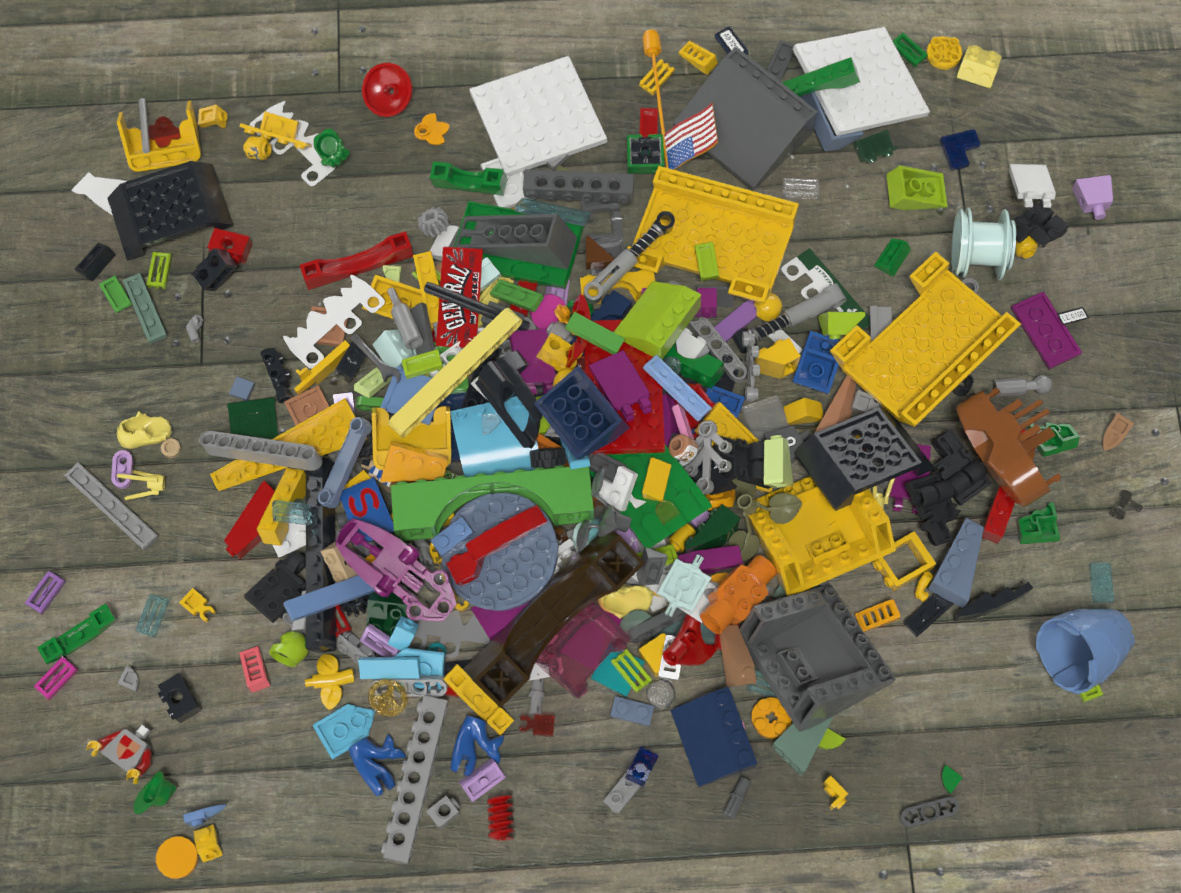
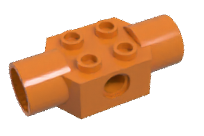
(738, 594)

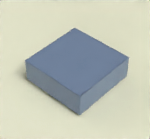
(242, 389)

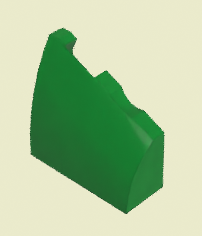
(1039, 526)

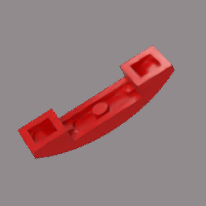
(581, 307)

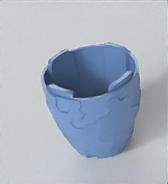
(1084, 647)

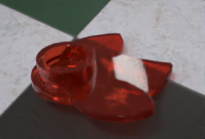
(163, 132)

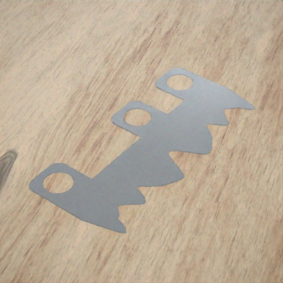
(450, 631)

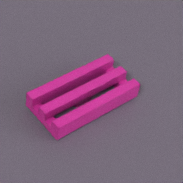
(61, 683)

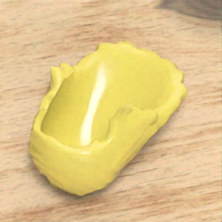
(143, 431)
(627, 599)

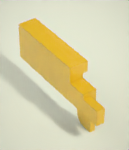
(322, 369)

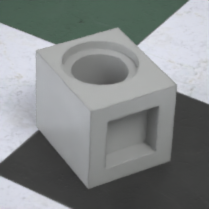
(441, 821)

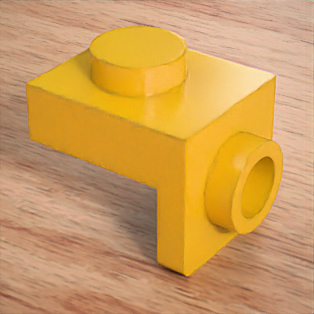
(207, 843)

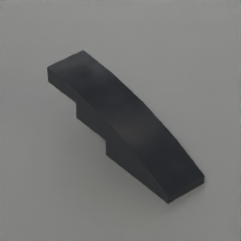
(987, 604)

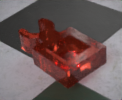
(541, 725)

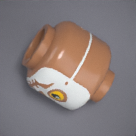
(683, 448)

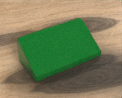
(893, 256)

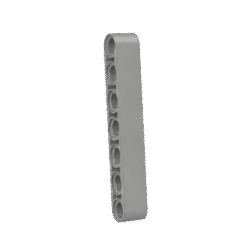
(260, 450)

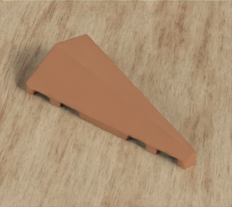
(840, 406)

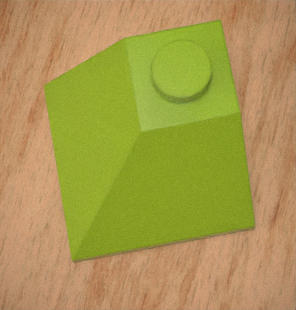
(839, 323)

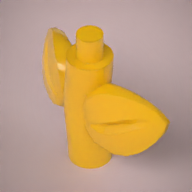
(330, 680)

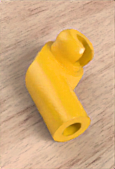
(922, 585)

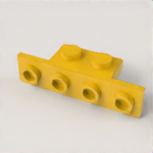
(278, 127)

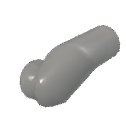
(193, 327)

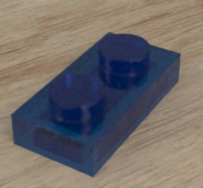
(641, 766)

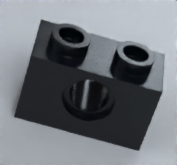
(187, 706)

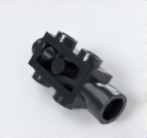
(277, 374)

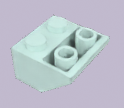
(392, 348)

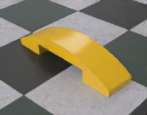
(477, 700)

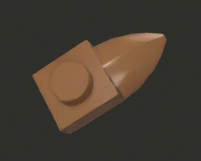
(1116, 431)

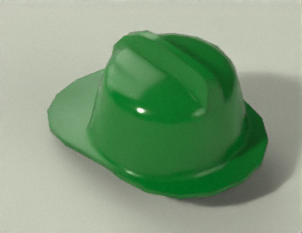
(154, 793)

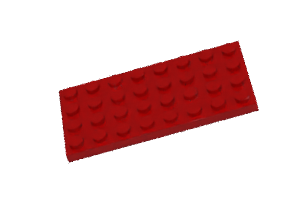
(645, 430)

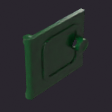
(254, 418)

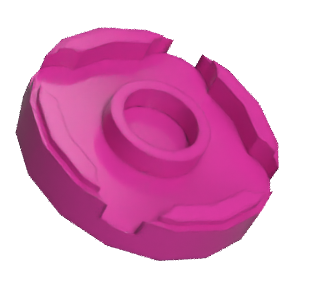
(545, 313)

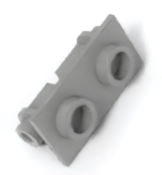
(348, 643)
(621, 794)

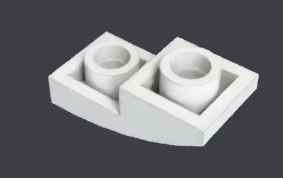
(564, 551)

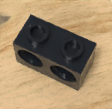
(214, 269)

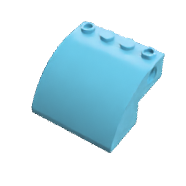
(495, 450)

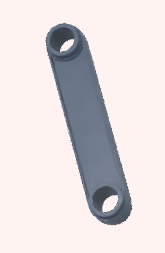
(344, 463)

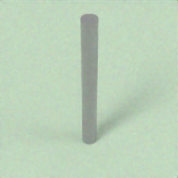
(144, 125)

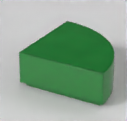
(950, 779)

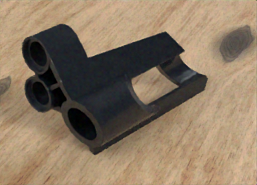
(499, 383)

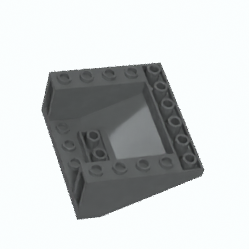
(754, 118)
(814, 655)

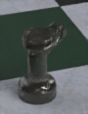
(1118, 511)

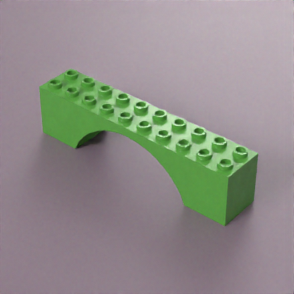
(426, 505)

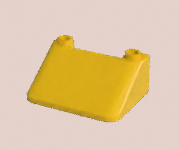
(432, 438)

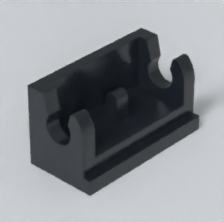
(350, 362)

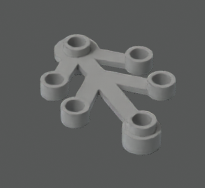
(748, 341)
(707, 454)

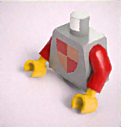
(126, 751)

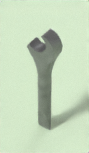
(385, 370)

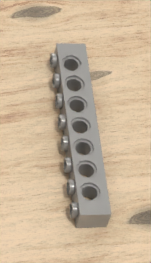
(403, 852)

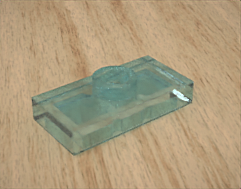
(1101, 582)

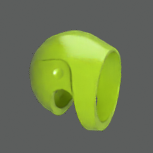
(291, 645)

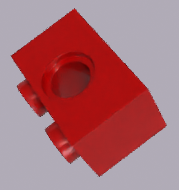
(241, 244)

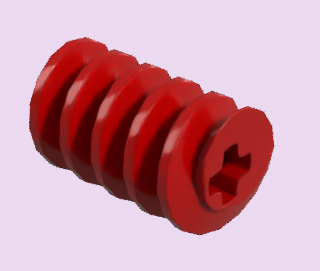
(500, 818)

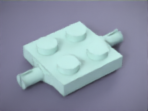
(684, 585)

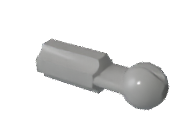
(1019, 386)

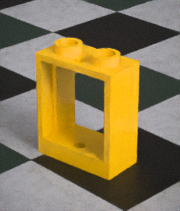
(920, 553)

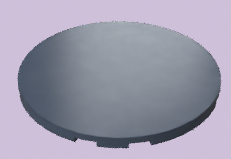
(514, 573)

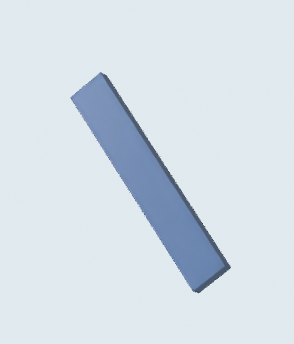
(327, 597)

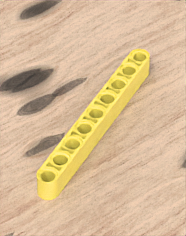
(455, 372)

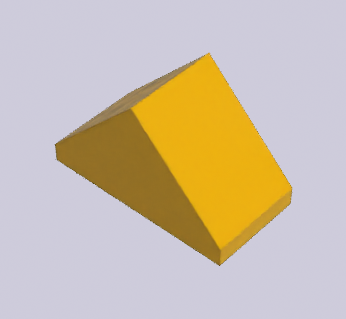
(803, 411)
(652, 654)

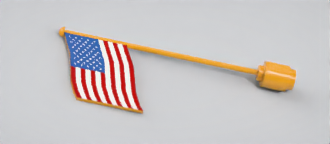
(690, 136)

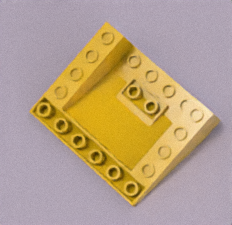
(808, 550)

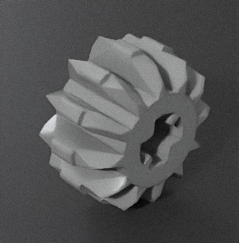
(433, 222)

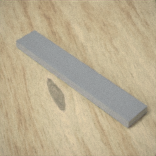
(111, 506)

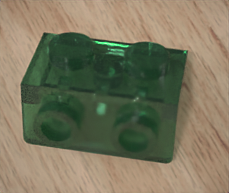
(873, 146)

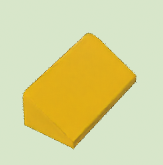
(656, 480)

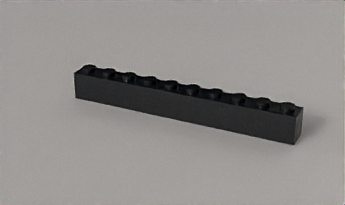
(319, 535)

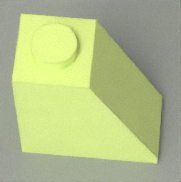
(777, 462)

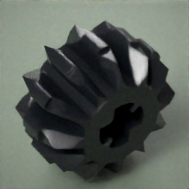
(356, 607)

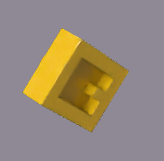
(211, 116)
(833, 789)

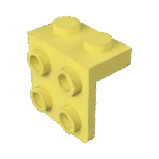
(979, 66)

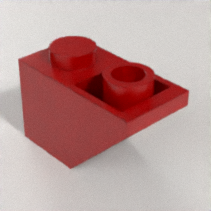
(464, 568)

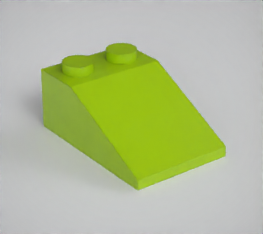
(916, 189)

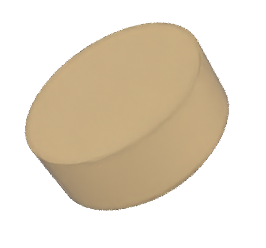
(171, 448)

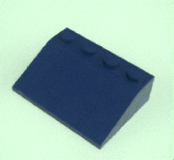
(581, 414)
(713, 737)

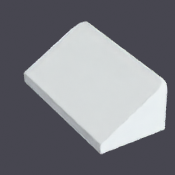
(446, 239)

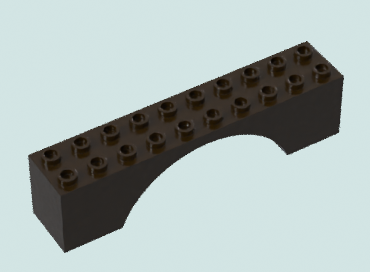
(513, 653)

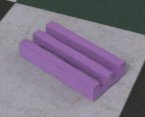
(29, 602)

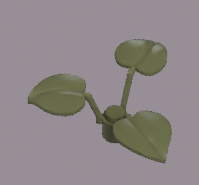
(782, 507)

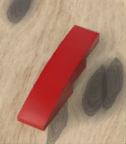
(506, 533)

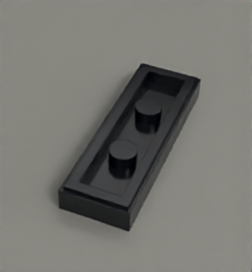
(927, 614)

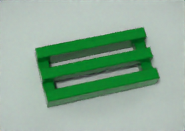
(907, 53)

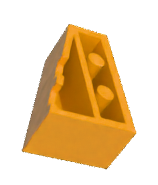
(412, 464)

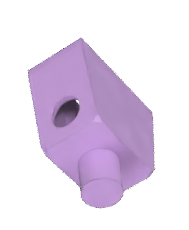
(1094, 195)

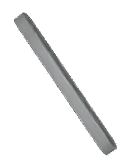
(714, 336)

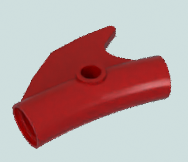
(688, 645)

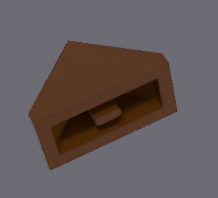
(596, 256)

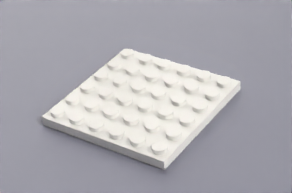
(885, 85)
(538, 116)

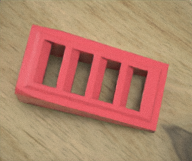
(257, 681)

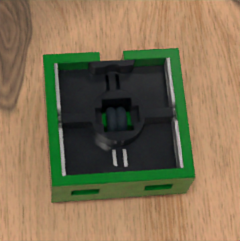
(644, 153)

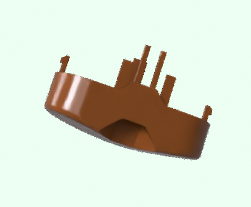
(1003, 448)

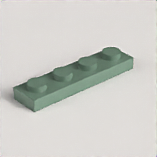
(145, 308)

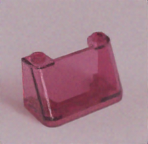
(581, 648)

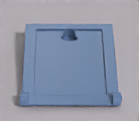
(400, 393)

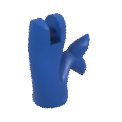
(464, 746)
(369, 770)

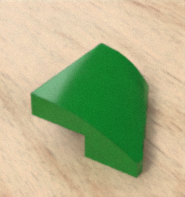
(1065, 439)

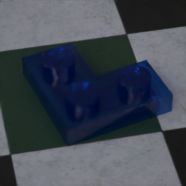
(956, 145)

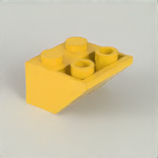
(779, 359)

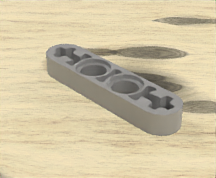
(411, 689)

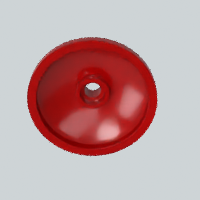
(377, 89)

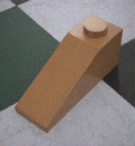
(736, 658)

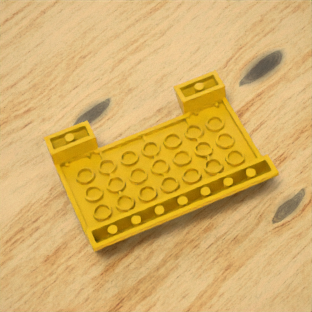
(744, 225)
(926, 346)

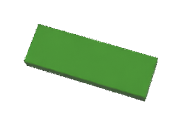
(516, 295)
(594, 333)

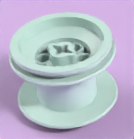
(982, 243)

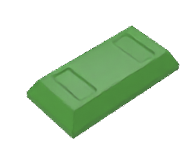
(115, 294)

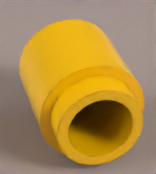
(680, 537)

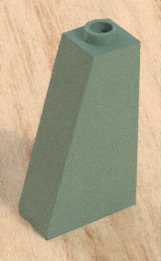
(799, 747)

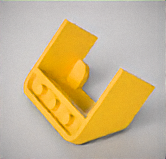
(178, 151)

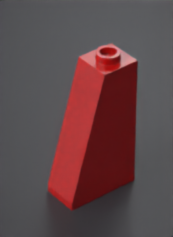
(244, 533)

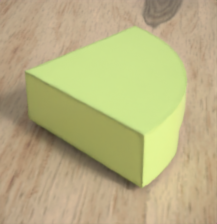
(392, 272)

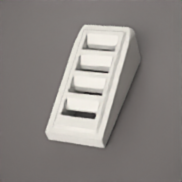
(666, 674)

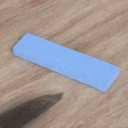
(677, 388)

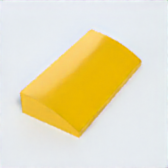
(407, 294)

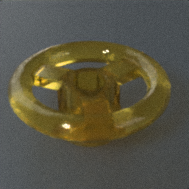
(378, 702)

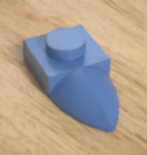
(198, 817)

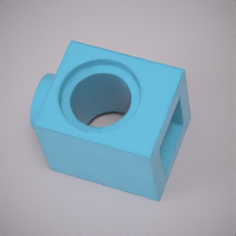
(403, 633)

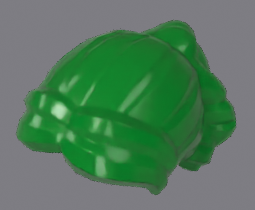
(330, 148)

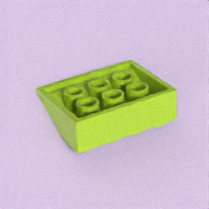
(659, 317)

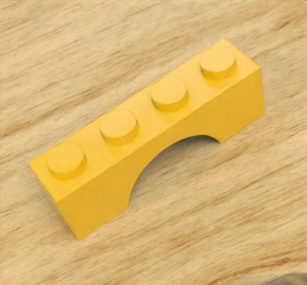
(631, 281)
(291, 487)

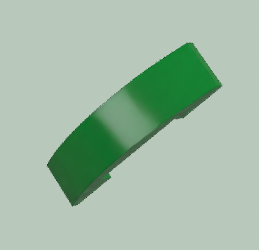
(78, 636)

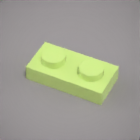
(371, 383)

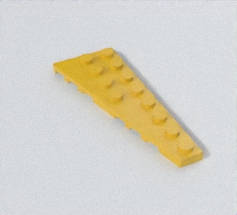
(323, 431)

